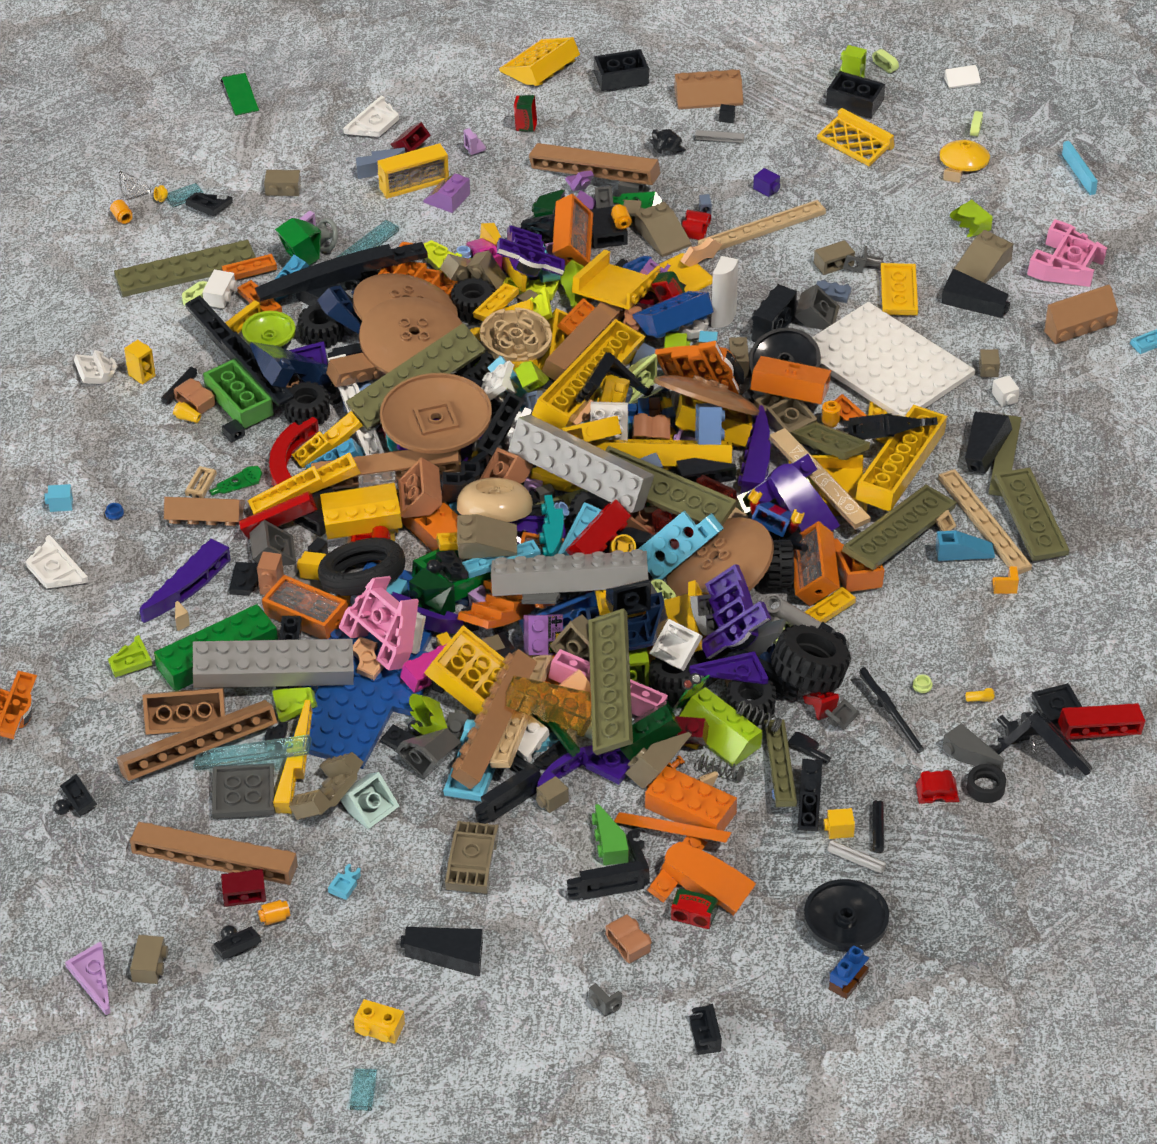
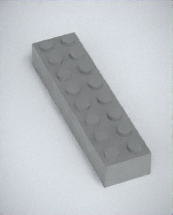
(580, 463)
(567, 572)
(273, 663)

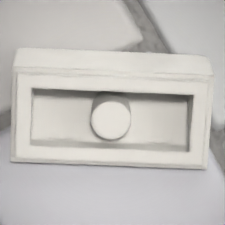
(962, 76)

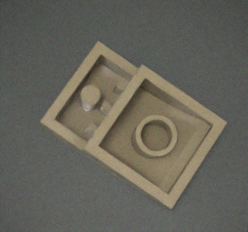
(785, 412)

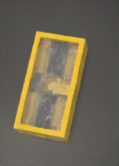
(412, 170)

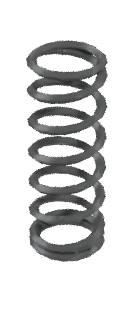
(776, 725)
(740, 773)

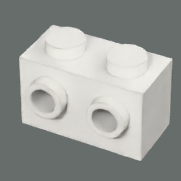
(219, 288)

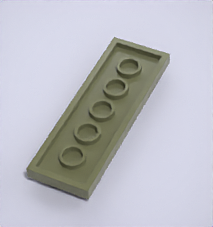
(1031, 514)

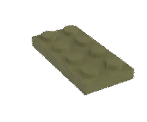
(830, 440)

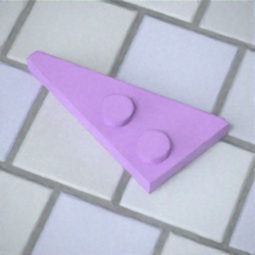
(90, 972)

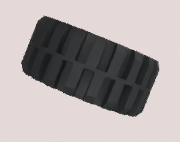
(810, 659)

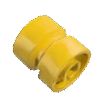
(623, 543)

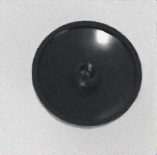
(786, 345)
(846, 915)

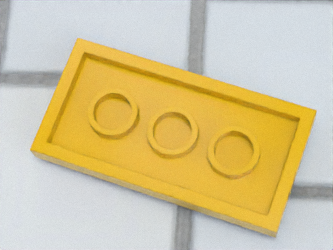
(899, 289)

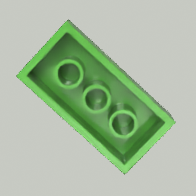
(238, 393)

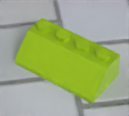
(729, 734)

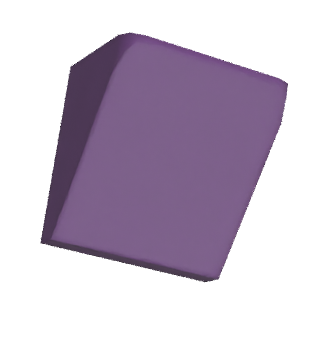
(587, 200)

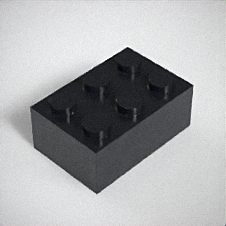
(621, 70)
(855, 94)
(774, 312)

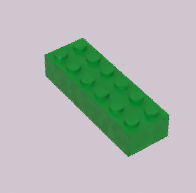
(176, 659)

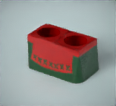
(525, 113)
(667, 285)
(694, 908)

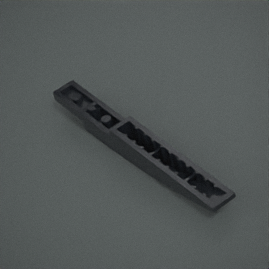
(340, 269)
(234, 347)

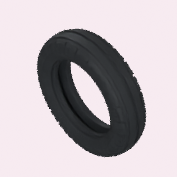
(357, 552)

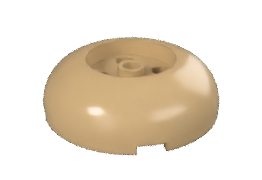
(507, 333)
(495, 499)

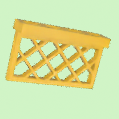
(864, 130)

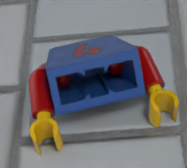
(772, 516)

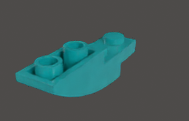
(552, 528)

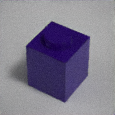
(766, 182)

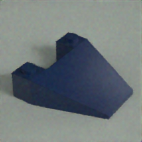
(339, 307)
(280, 365)
(645, 628)

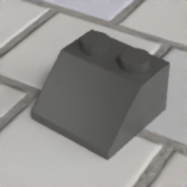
(816, 308)
(272, 539)

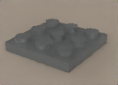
(243, 791)

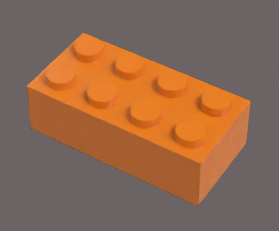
(690, 800)

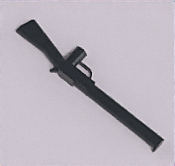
(885, 701)

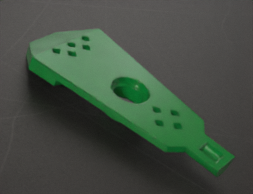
(645, 197)
(247, 477)

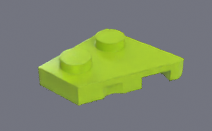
(130, 658)
(291, 701)

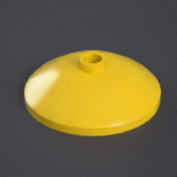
(964, 155)

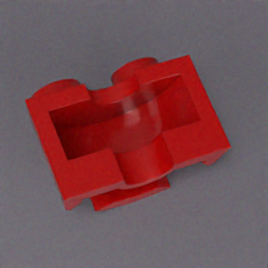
(696, 224)
(937, 786)

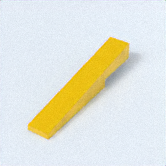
(490, 233)
(308, 480)
(294, 766)

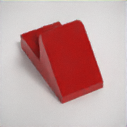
(822, 702)

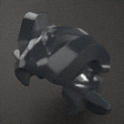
(666, 140)

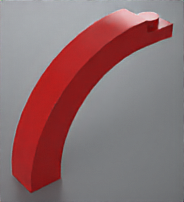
(286, 445)

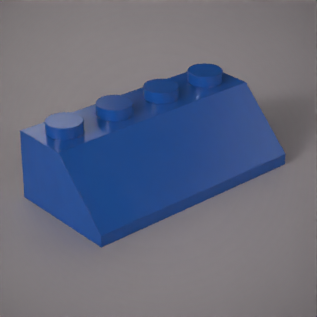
(674, 312)
(569, 609)

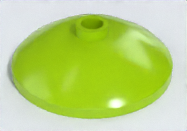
(269, 328)

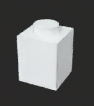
(1005, 391)

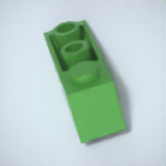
(612, 839)

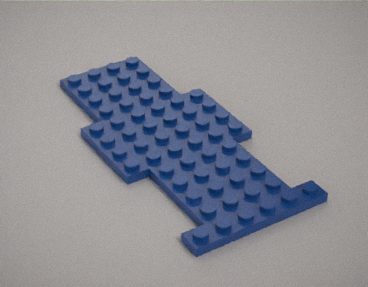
(356, 714)

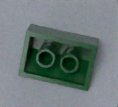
(651, 728)

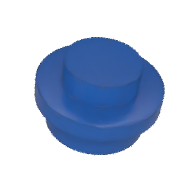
(114, 511)

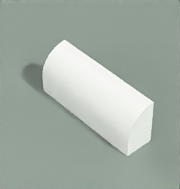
(724, 292)

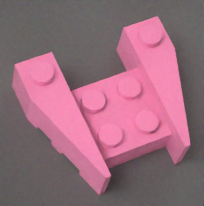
(1071, 258)
(384, 618)

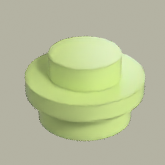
(922, 684)

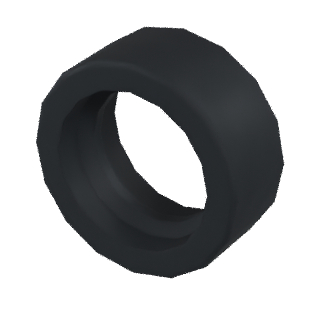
(986, 795)

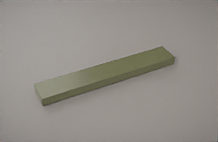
(1006, 455)
(780, 766)

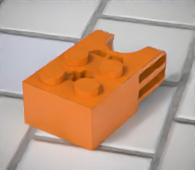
(854, 574)

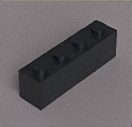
(499, 425)

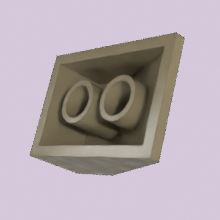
(661, 229)
(985, 256)
(485, 537)
(574, 638)
(651, 762)

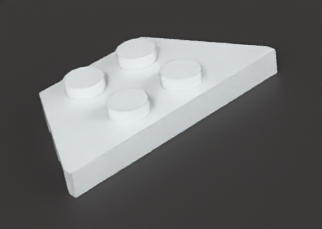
(373, 120)
(54, 566)
(532, 739)

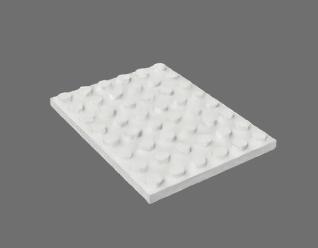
(888, 361)

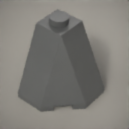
(428, 750)

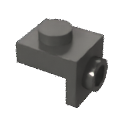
(842, 715)
(457, 721)
(604, 1003)

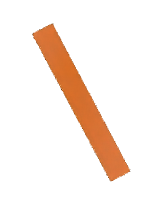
(672, 827)

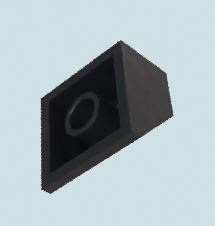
(633, 597)

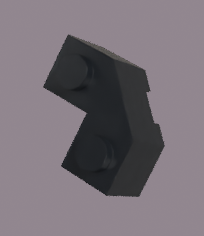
(453, 482)

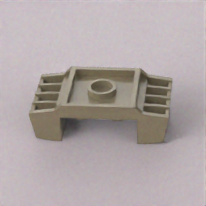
(341, 776)
(471, 857)

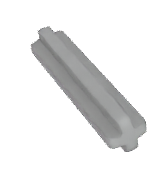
(719, 136)
(856, 857)

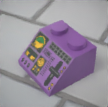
(449, 193)
(540, 633)

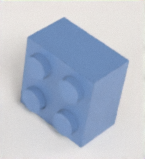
(708, 424)

